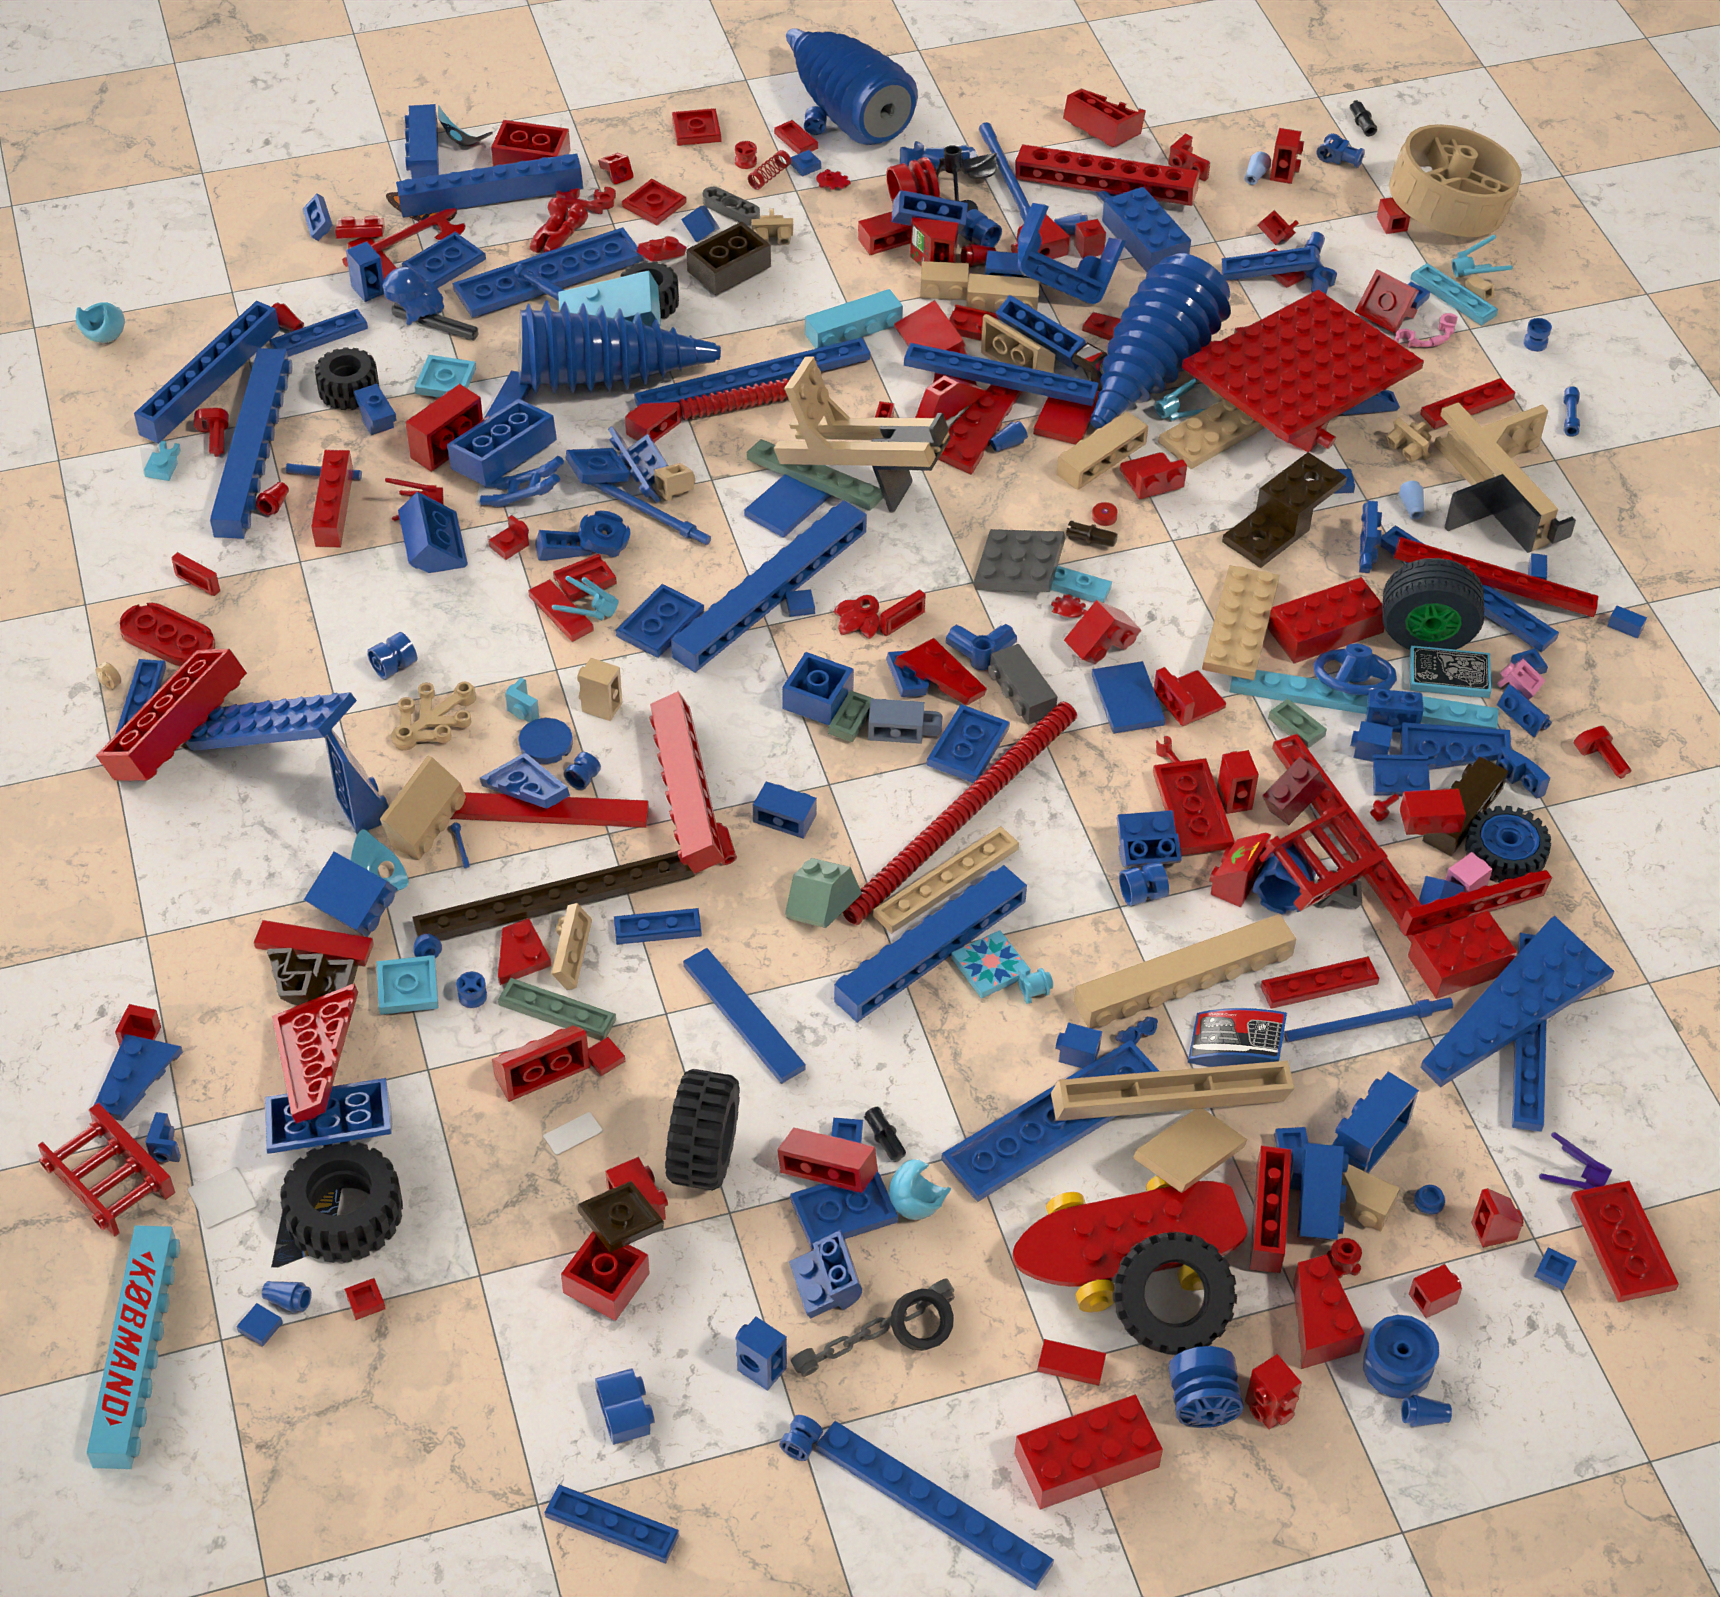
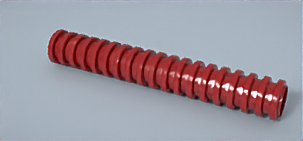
(733, 399)

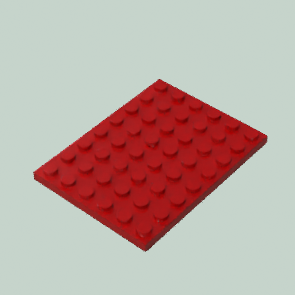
(1302, 365)

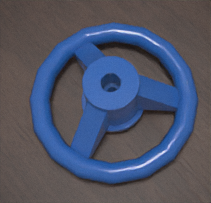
(1357, 666)

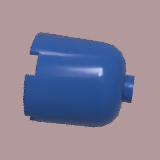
(1277, 886)

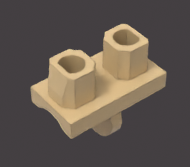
(774, 226)
(1415, 436)

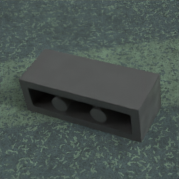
(1022, 683)

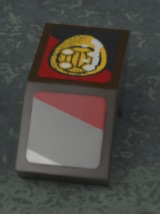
(1091, 359)

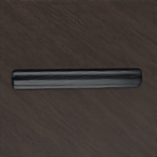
(441, 323)

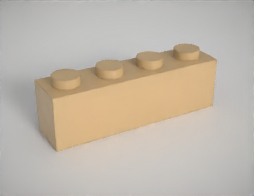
(1102, 450)

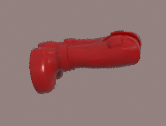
(551, 234)

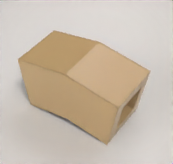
(1480, 287)

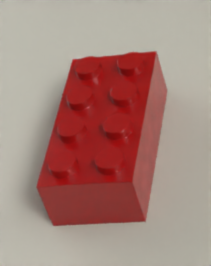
(1326, 620)
(1088, 1451)

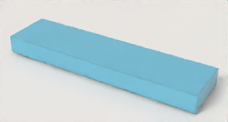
(1454, 294)

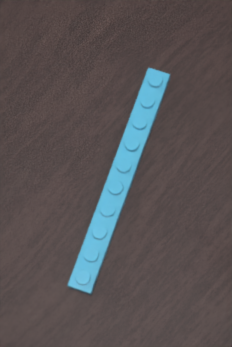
(1315, 693)

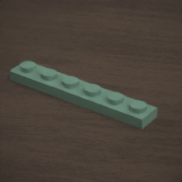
(818, 477)

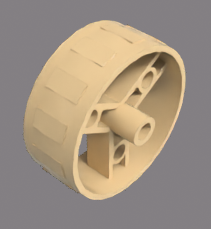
(1468, 184)

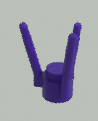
(1594, 1172)

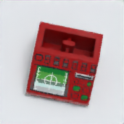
(933, 241)

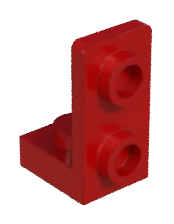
(1182, 157)

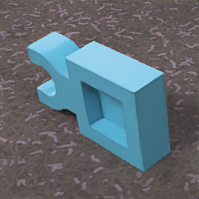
(162, 464)

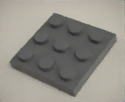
(1019, 560)

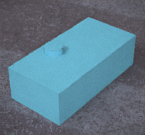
(629, 293)

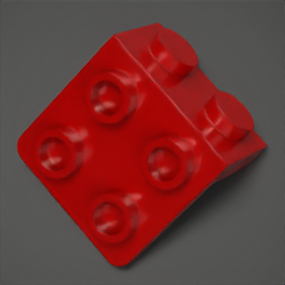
(1154, 474)

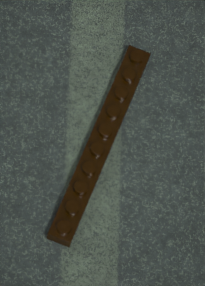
(552, 896)

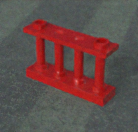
(1328, 881)
(119, 1143)

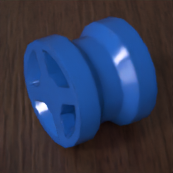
(811, 123)
(474, 983)

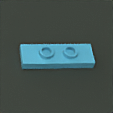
(1081, 585)

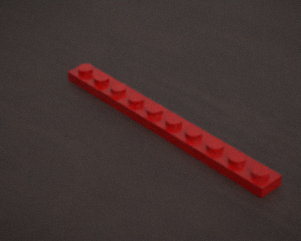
(1385, 879)

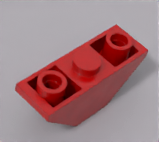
(948, 397)

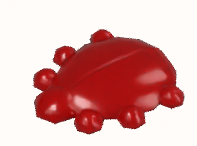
(832, 179)
(1068, 606)

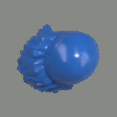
(413, 293)

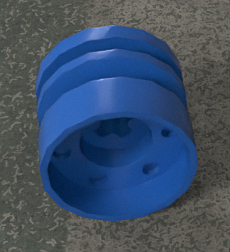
(1205, 1387)

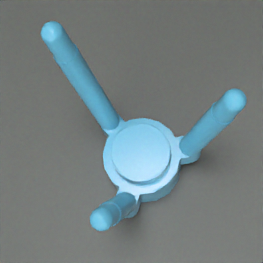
(1465, 265)
(1170, 404)
(603, 602)

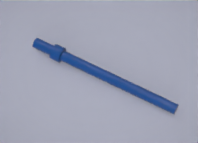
(685, 528)
(1421, 1008)

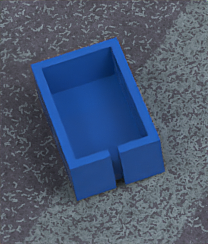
(1376, 1121)

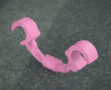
(1446, 324)

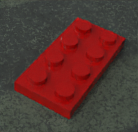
(1196, 806)
(1624, 1241)

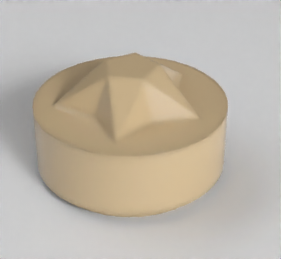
(108, 675)

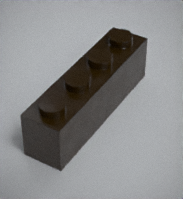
(1478, 790)

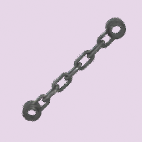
(807, 1361)

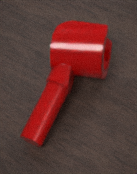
(1165, 749)
(1381, 810)

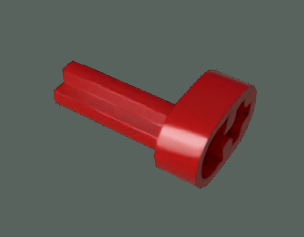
(216, 423)
(1600, 740)

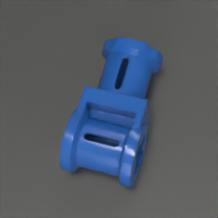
(1339, 151)

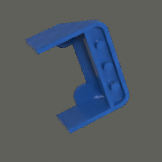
(1085, 283)

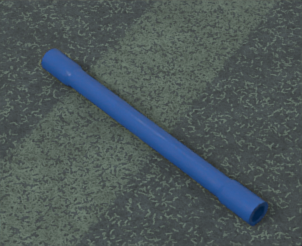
(991, 140)

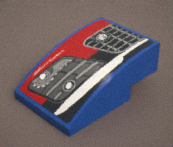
(1237, 1037)

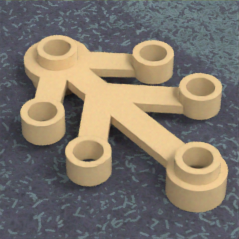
(408, 735)

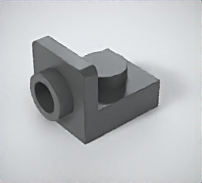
(1349, 895)

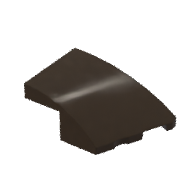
(308, 975)

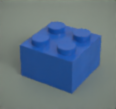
(817, 688)

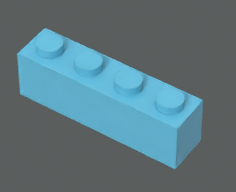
(853, 319)

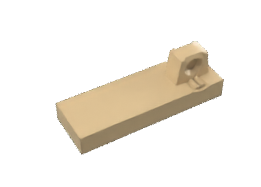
(573, 934)

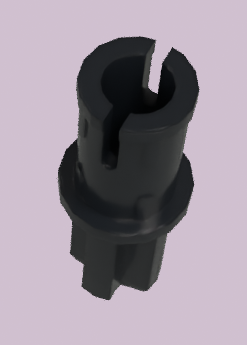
(1363, 118)
(885, 1134)

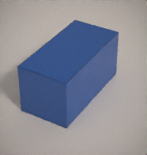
(1538, 566)
(1627, 621)

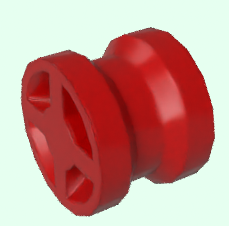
(745, 154)

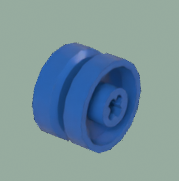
(1400, 1356)

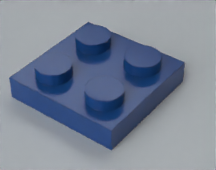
(597, 465)

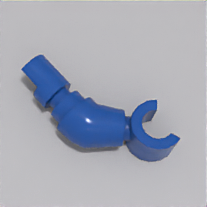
(931, 153)
(1322, 275)

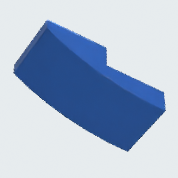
(1523, 770)

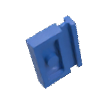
(1400, 773)

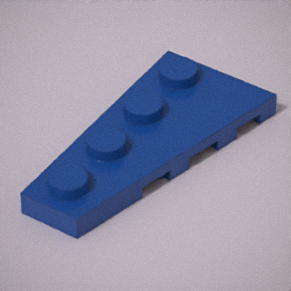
(1452, 744)

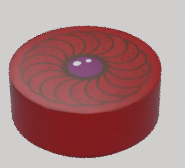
(1104, 514)

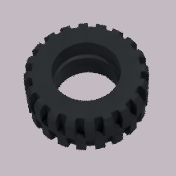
(702, 1129)
(353, 1232)
(1216, 1281)

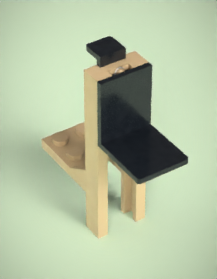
(894, 445)
(1509, 494)

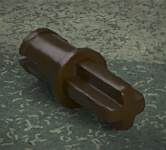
(1091, 534)

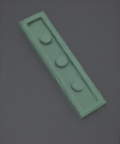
(556, 1009)

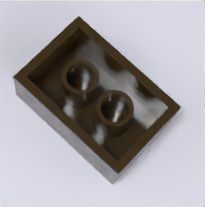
(728, 258)

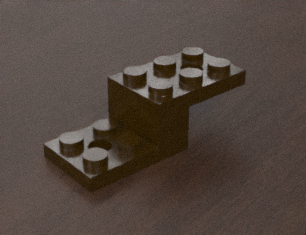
(1284, 509)

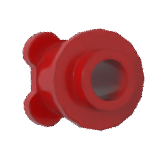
(1345, 1257)

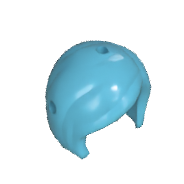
(100, 322)
(913, 1194)

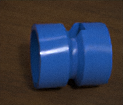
(981, 229)
(394, 654)
(1144, 883)

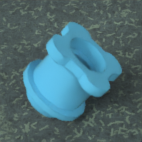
(1035, 984)

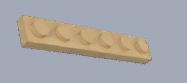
(945, 879)

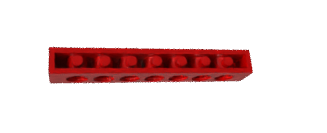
(1105, 174)

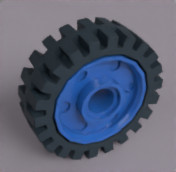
(1509, 842)

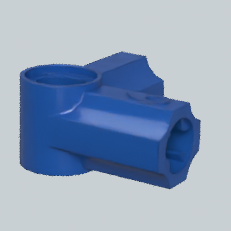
(980, 647)

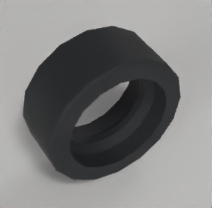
(945, 1313)

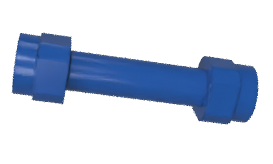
(1571, 399)

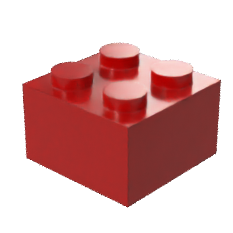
(605, 1278)

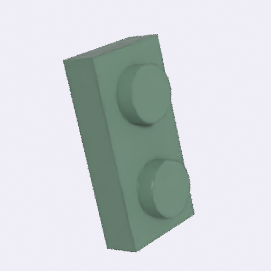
(850, 716)
(1296, 721)

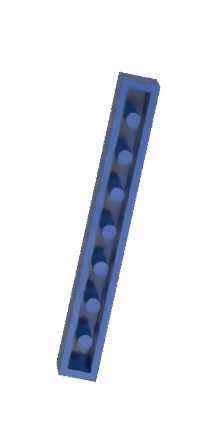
(489, 185)
(206, 372)
(929, 943)

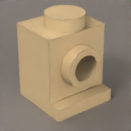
(673, 480)

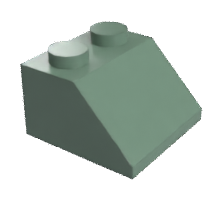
(821, 892)

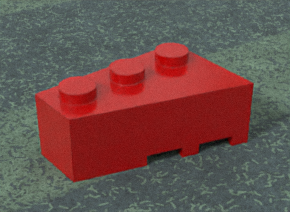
(1102, 118)
(1324, 1314)

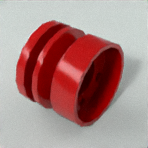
(916, 178)

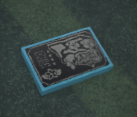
(1450, 671)

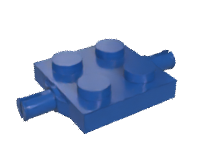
(1369, 536)

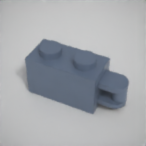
(902, 721)

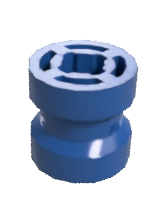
(1537, 334)
(582, 770)
(801, 1437)

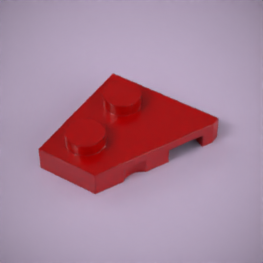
(521, 952)

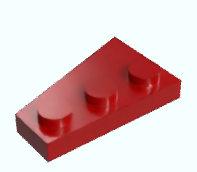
(935, 663)

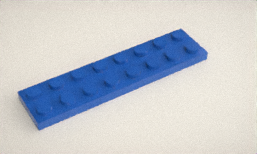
(559, 266)
(271, 721)
(1031, 1131)

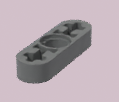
(718, 199)

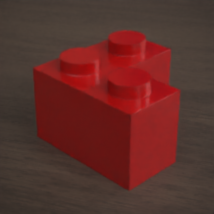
(1100, 630)

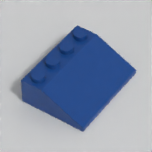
(351, 1114)

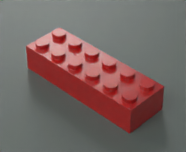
(171, 715)

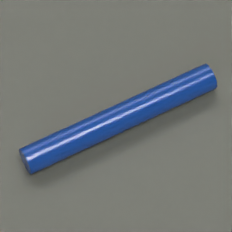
(314, 470)

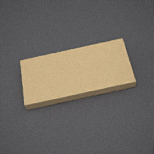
(1190, 1149)

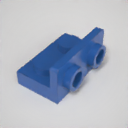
(1394, 707)

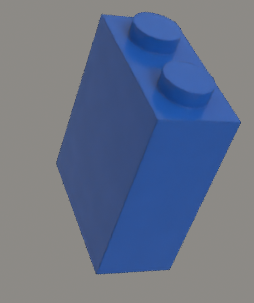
(351, 894)

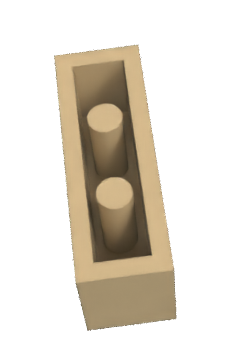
(990, 291)

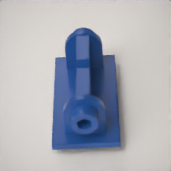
(1523, 711)

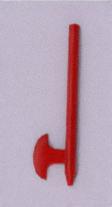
(438, 219)

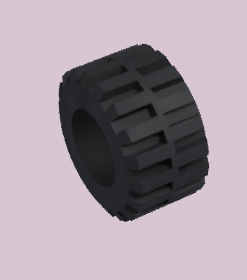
(667, 284)
(343, 373)

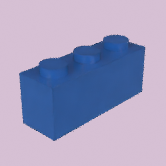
(927, 207)
(1322, 1191)

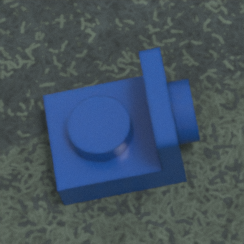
(160, 1140)

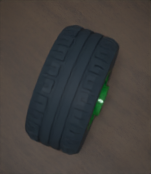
(1433, 604)

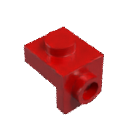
(1277, 228)

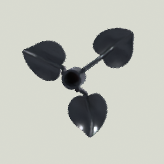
(976, 167)

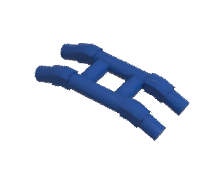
(535, 486)

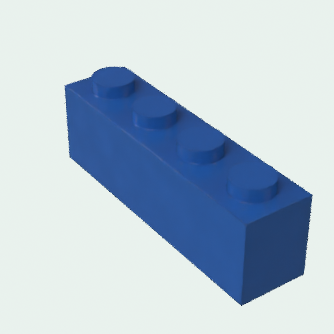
(422, 141)
(1041, 330)

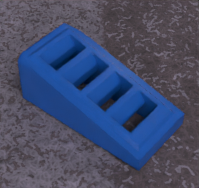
(553, 545)

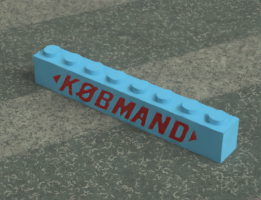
(133, 1348)

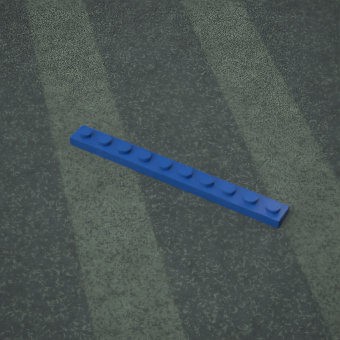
(826, 357)

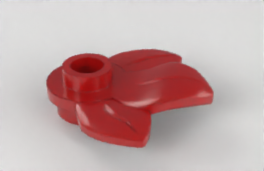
(856, 617)

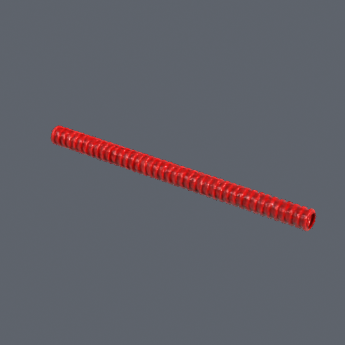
(960, 812)

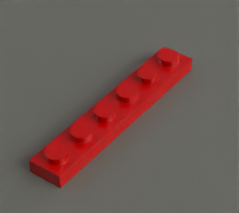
(1470, 903)

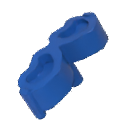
(1146, 1027)

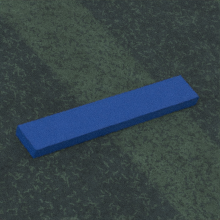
(744, 1015)

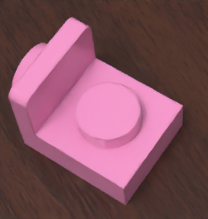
(1522, 678)

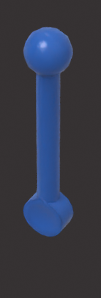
(456, 828)

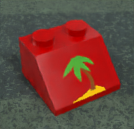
(1239, 869)

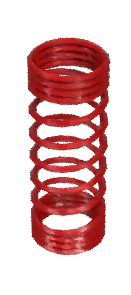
(778, 162)

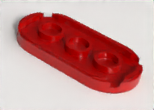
(165, 632)

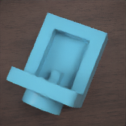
(520, 702)

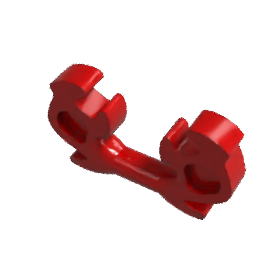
(601, 201)

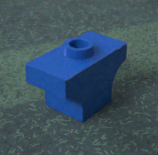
(375, 409)

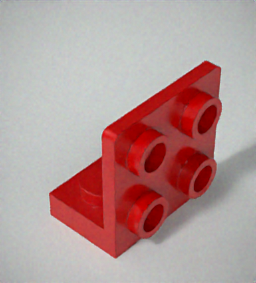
(1188, 696)

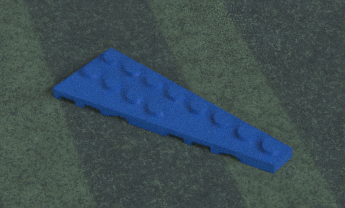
(1536, 985)

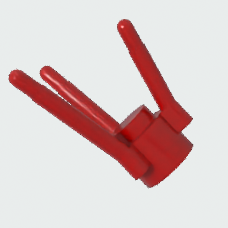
(430, 491)

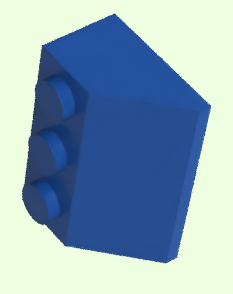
(431, 535)

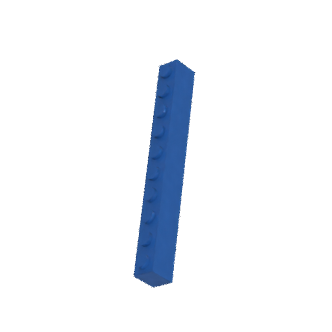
(251, 444)
(767, 586)

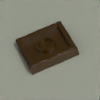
(620, 1216)

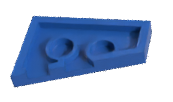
(526, 781)
(132, 1072)

